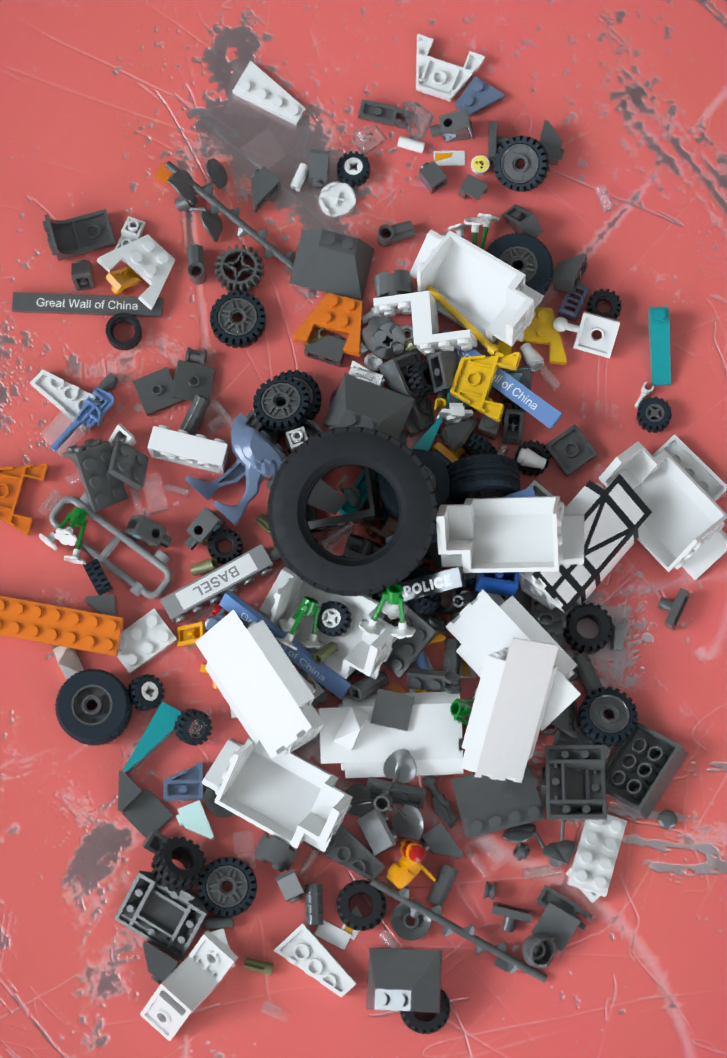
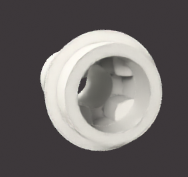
(531, 357)
(530, 459)

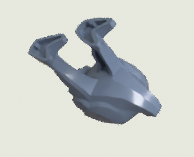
(255, 459)

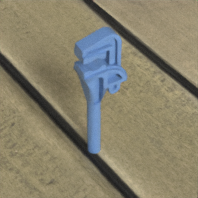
(89, 413)

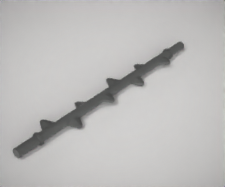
(233, 215)
(449, 927)

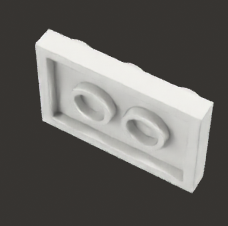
(144, 641)

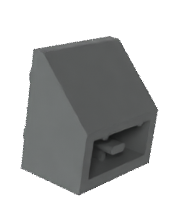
(377, 832)

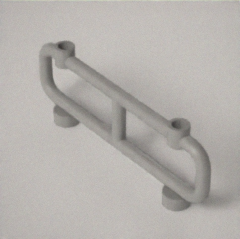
(159, 559)

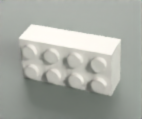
(189, 449)

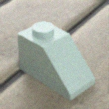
(195, 819)

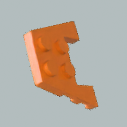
(336, 315)
(10, 489)

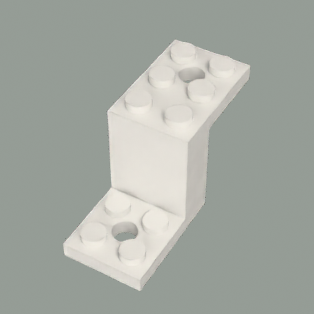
(425, 322)
(188, 985)

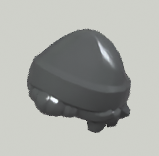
(539, 950)

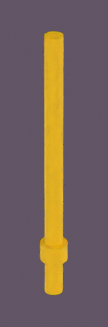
(493, 349)

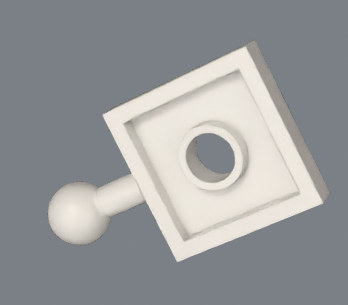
(584, 339)

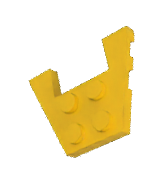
(542, 332)
(475, 380)

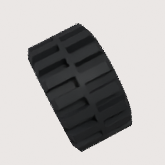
(596, 614)
(169, 873)
(360, 923)
(431, 1025)

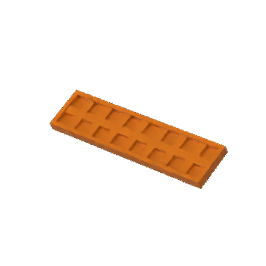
(60, 626)

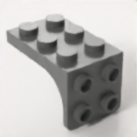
(79, 234)
(93, 465)
(408, 649)

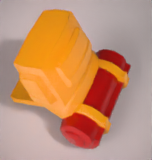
(408, 866)

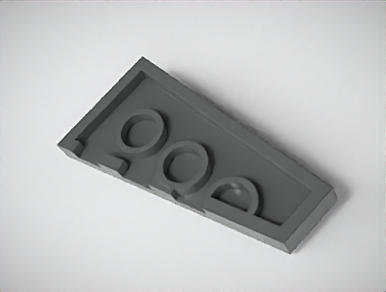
(352, 854)

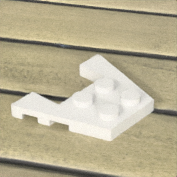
(440, 77)
(147, 260)

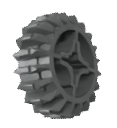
(224, 265)

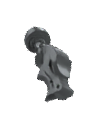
(441, 805)

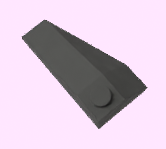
(396, 378)

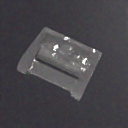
(154, 496)
(491, 850)

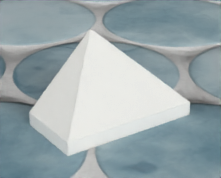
(68, 661)
(351, 727)

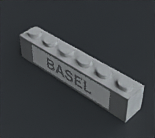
(216, 583)

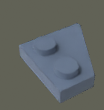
(478, 96)
(185, 785)

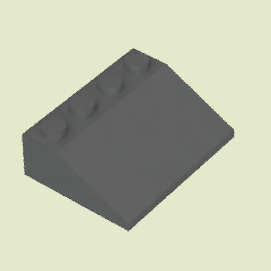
(642, 769)
(494, 804)

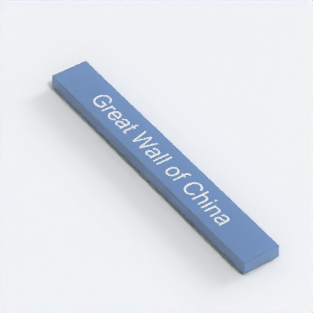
(519, 394)
(300, 657)

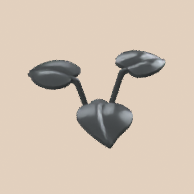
(183, 184)
(406, 822)
(557, 852)

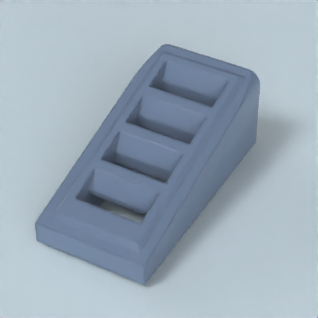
(568, 314)

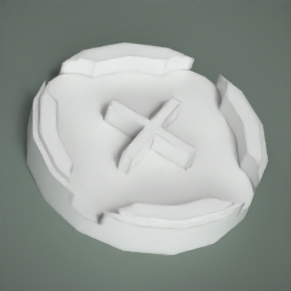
(337, 199)

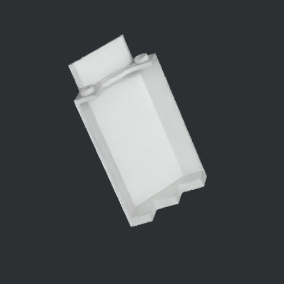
(431, 737)

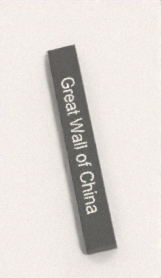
(83, 304)

